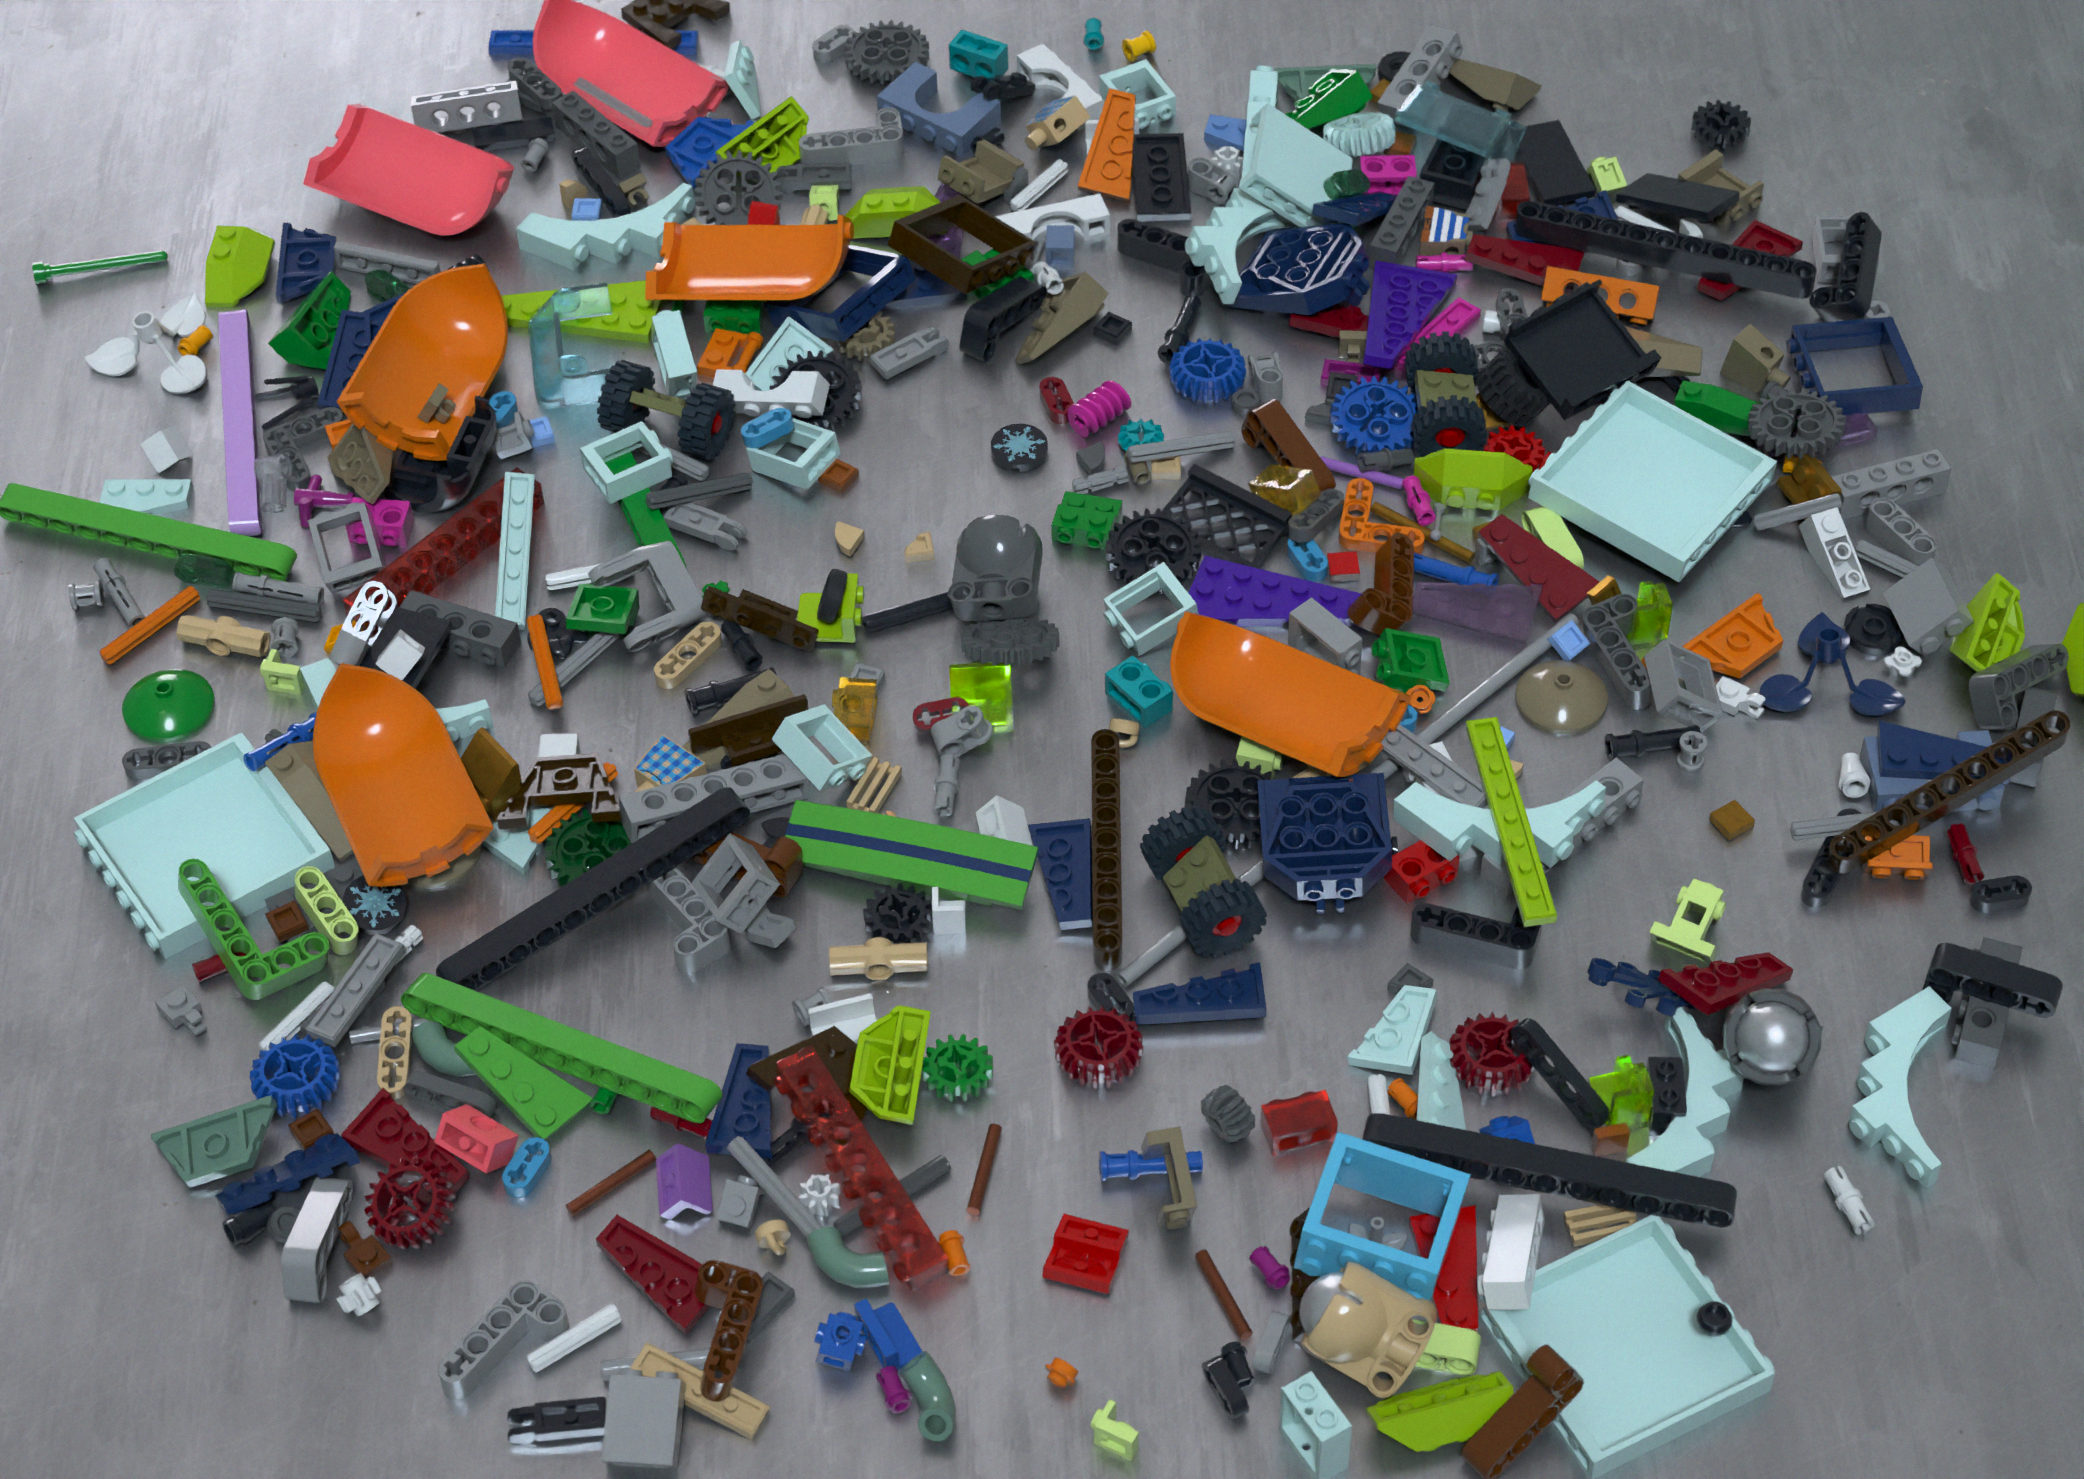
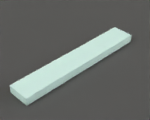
(515, 547)

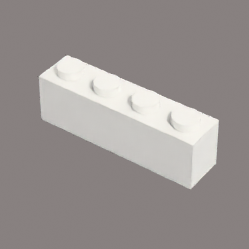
(1512, 1252)

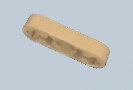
(684, 667)
(388, 1040)

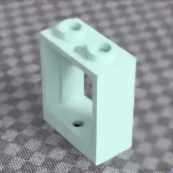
(1134, 78)
(673, 353)
(820, 454)
(632, 479)
(1138, 590)
(820, 722)
(1316, 1421)

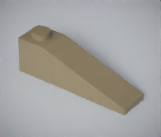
(1495, 85)
(1062, 314)
(1676, 356)
(362, 463)
(759, 692)
(298, 774)

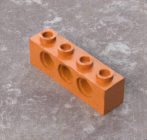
(1646, 294)

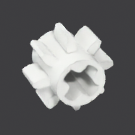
(1228, 158)
(819, 1194)
(359, 1294)

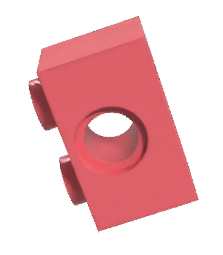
(476, 1138)

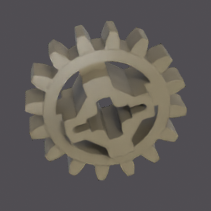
(868, 338)

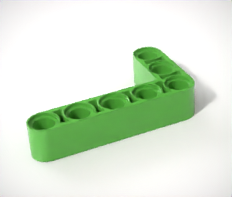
(239, 940)

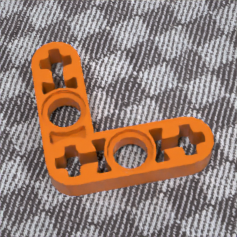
(1365, 530)

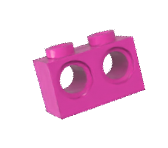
(1388, 172)
(392, 522)

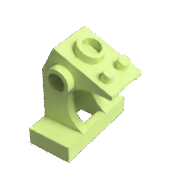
(1687, 936)

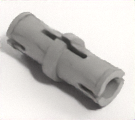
(946, 785)

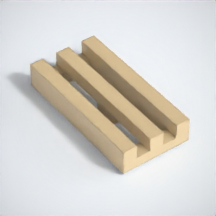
(873, 767)
(1595, 1217)

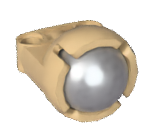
(1365, 1326)

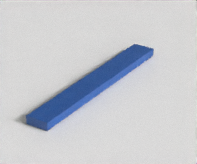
(522, 42)

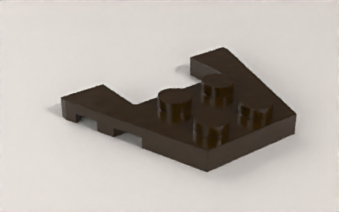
(658, 16)
(562, 781)
(835, 1052)

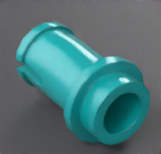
(1093, 38)

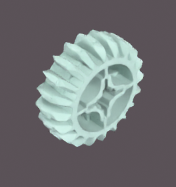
(1361, 133)

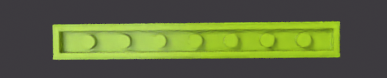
(1511, 822)

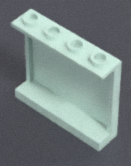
(1291, 167)

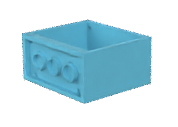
(1395, 1179)

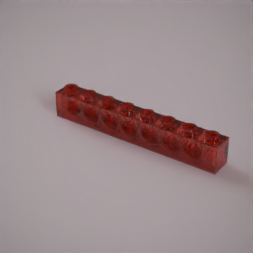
(444, 549)
(914, 1268)

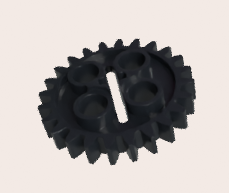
(840, 398)
(1152, 542)
(1234, 796)

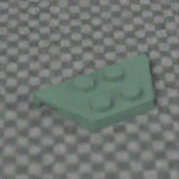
(1299, 79)
(218, 1142)

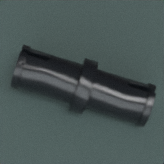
(742, 644)

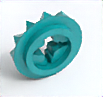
(1129, 433)

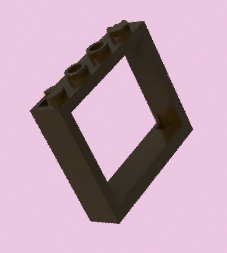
(911, 239)

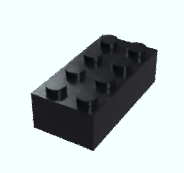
(1453, 173)

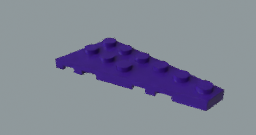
(1400, 307)
(1260, 596)

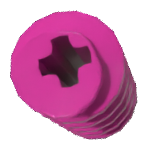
(1098, 408)

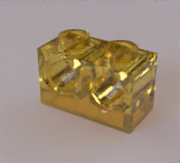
(1286, 487)

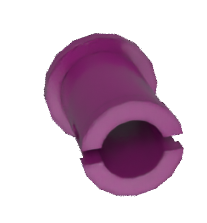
(1275, 1274)
(897, 1397)

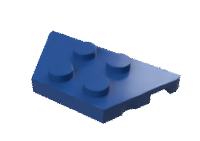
(699, 143)

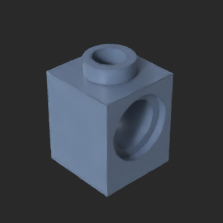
(1060, 246)

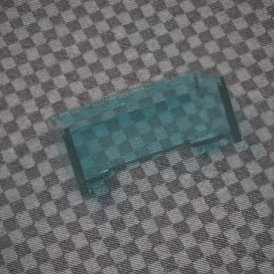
(1461, 122)
(560, 378)

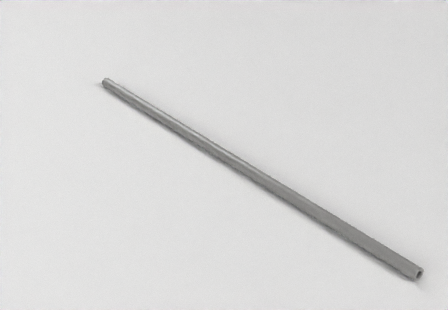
(1388, 767)

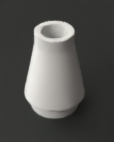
(1853, 777)

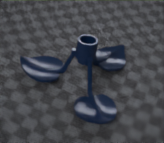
(1827, 644)

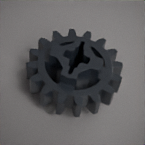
(1721, 124)
(898, 914)

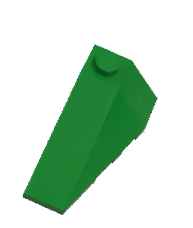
(1331, 98)
(311, 329)
(1716, 406)

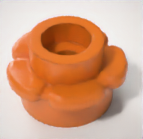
(1427, 696)
(1061, 1373)

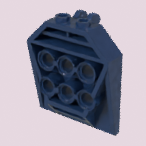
(1304, 270)
(1316, 869)

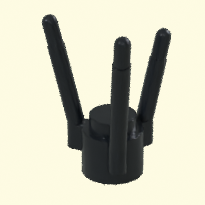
(302, 388)

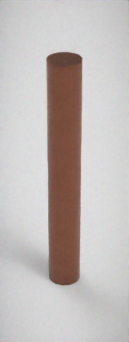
(984, 1169)
(611, 1182)
(1223, 1294)

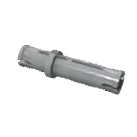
(107, 572)
(266, 587)

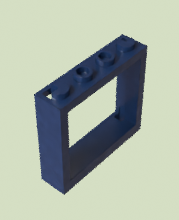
(891, 276)
(1852, 334)

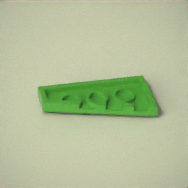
(527, 1088)

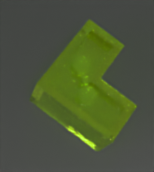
(1651, 616)
(986, 688)
(1626, 1093)

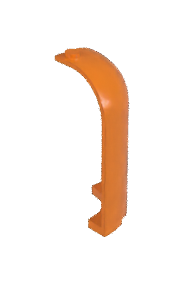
(748, 261)
(438, 332)
(1282, 695)
(394, 777)

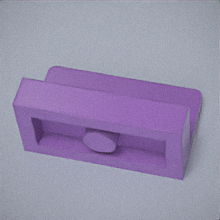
(683, 1181)

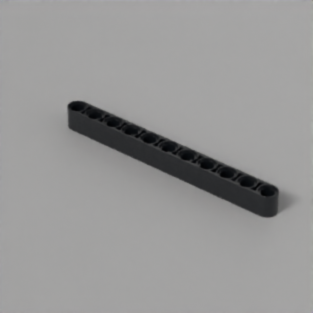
(1665, 249)
(595, 891)
(1559, 1171)

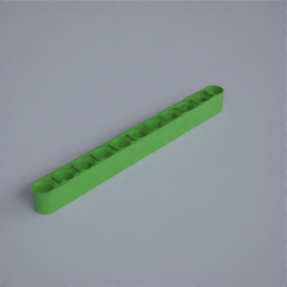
(143, 531)
(565, 1048)

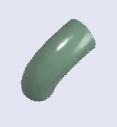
(439, 1050)
(845, 1265)
(932, 1396)

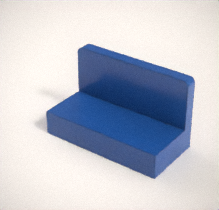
(887, 1334)

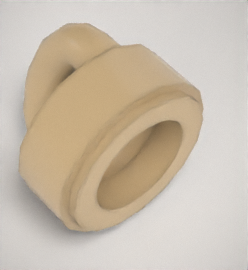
(1127, 727)
(773, 1235)

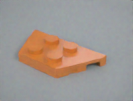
(1739, 639)

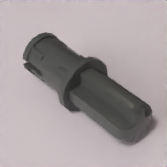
(1385, 459)

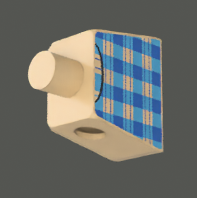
(1055, 122)
(666, 764)

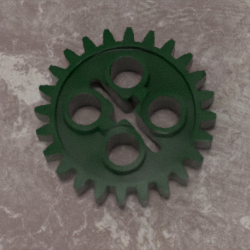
(582, 846)

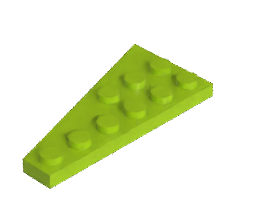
(629, 319)

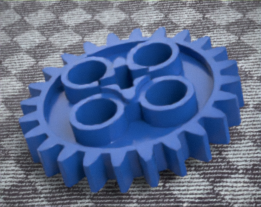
(1369, 404)

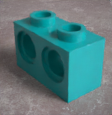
(977, 55)
(1139, 691)

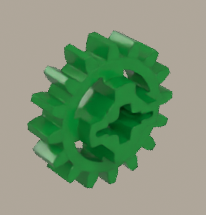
(971, 1060)

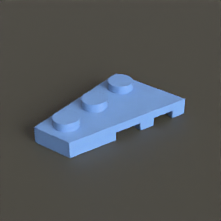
(1225, 131)

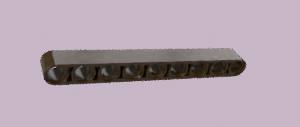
(1938, 801)
(1106, 850)

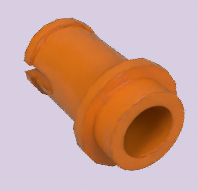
(1404, 1097)
(952, 1245)

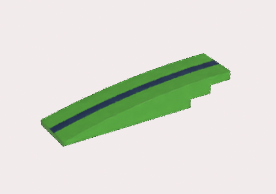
(913, 853)

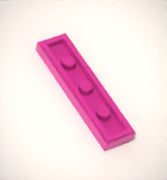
(1453, 319)

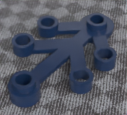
(1604, 971)

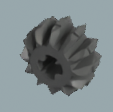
(1228, 1114)

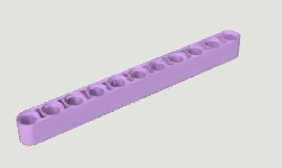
(239, 423)

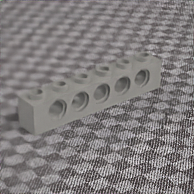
(757, 783)
(1621, 793)

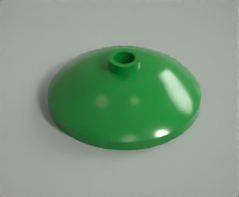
(168, 705)

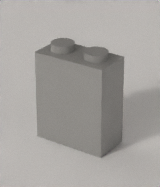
(1928, 607)
(643, 1420)

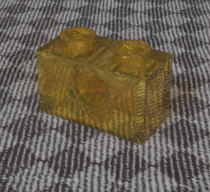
(856, 706)

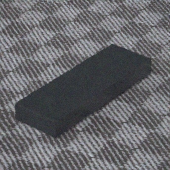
(513, 134)

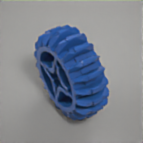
(1207, 370)
(290, 1074)

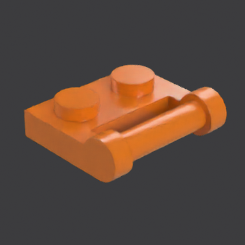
(723, 350)

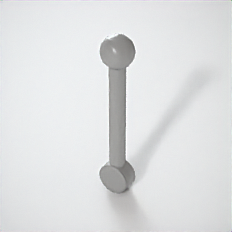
(1041, 241)
(1439, 509)

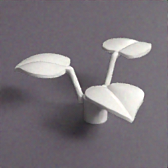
(118, 357)

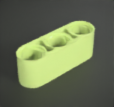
(1553, 532)
(325, 896)
(1451, 1350)

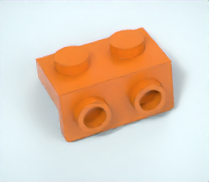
(1906, 858)

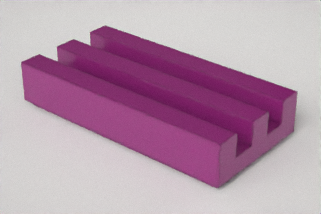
(1359, 369)

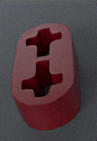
(1051, 401)
(936, 708)

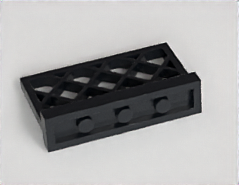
(1242, 504)

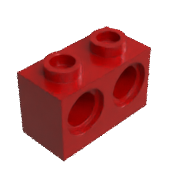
(1419, 871)

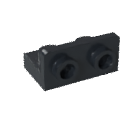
(1669, 1092)

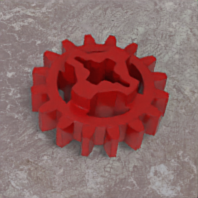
(1518, 445)

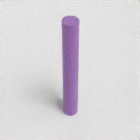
(1371, 475)

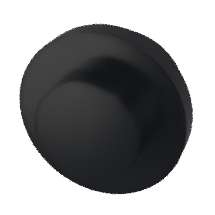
(1714, 1319)

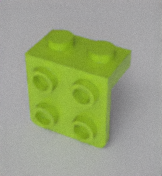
(848, 616)

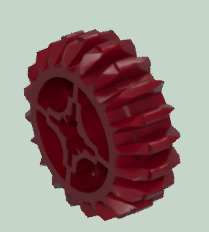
(1113, 1034)
(1496, 1064)
(431, 1185)

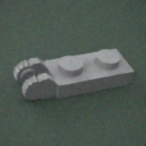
(1488, 193)
(909, 352)
(705, 524)

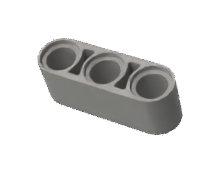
(1899, 532)

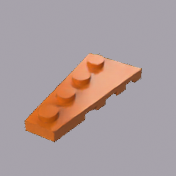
(1111, 151)

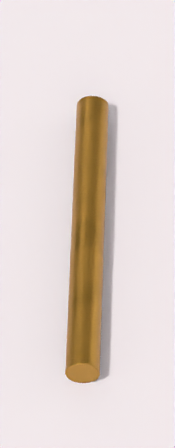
(1443, 543)

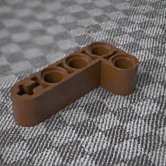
(1283, 439)
(1391, 599)
(783, 860)
(728, 1334)
(1524, 1415)

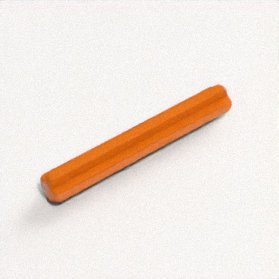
(149, 625)
(544, 662)
(543, 828)

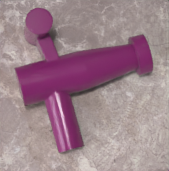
(313, 497)

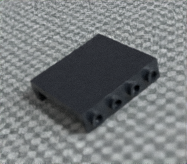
(1578, 350)

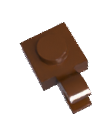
(363, 1255)

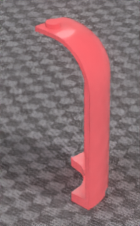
(626, 63)
(409, 173)

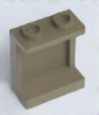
(1710, 172)
(982, 175)
(1170, 1145)

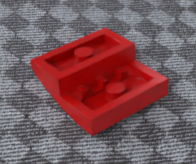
(1085, 1253)

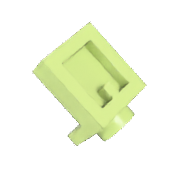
(1606, 174)
(826, 197)
(281, 676)
(1113, 1435)

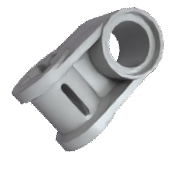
(1209, 180)
(1266, 376)
(958, 732)

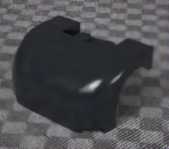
(443, 484)

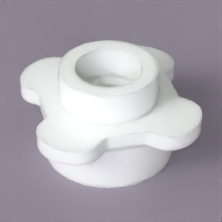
(1902, 662)

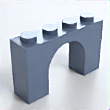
(949, 130)
(1887, 790)

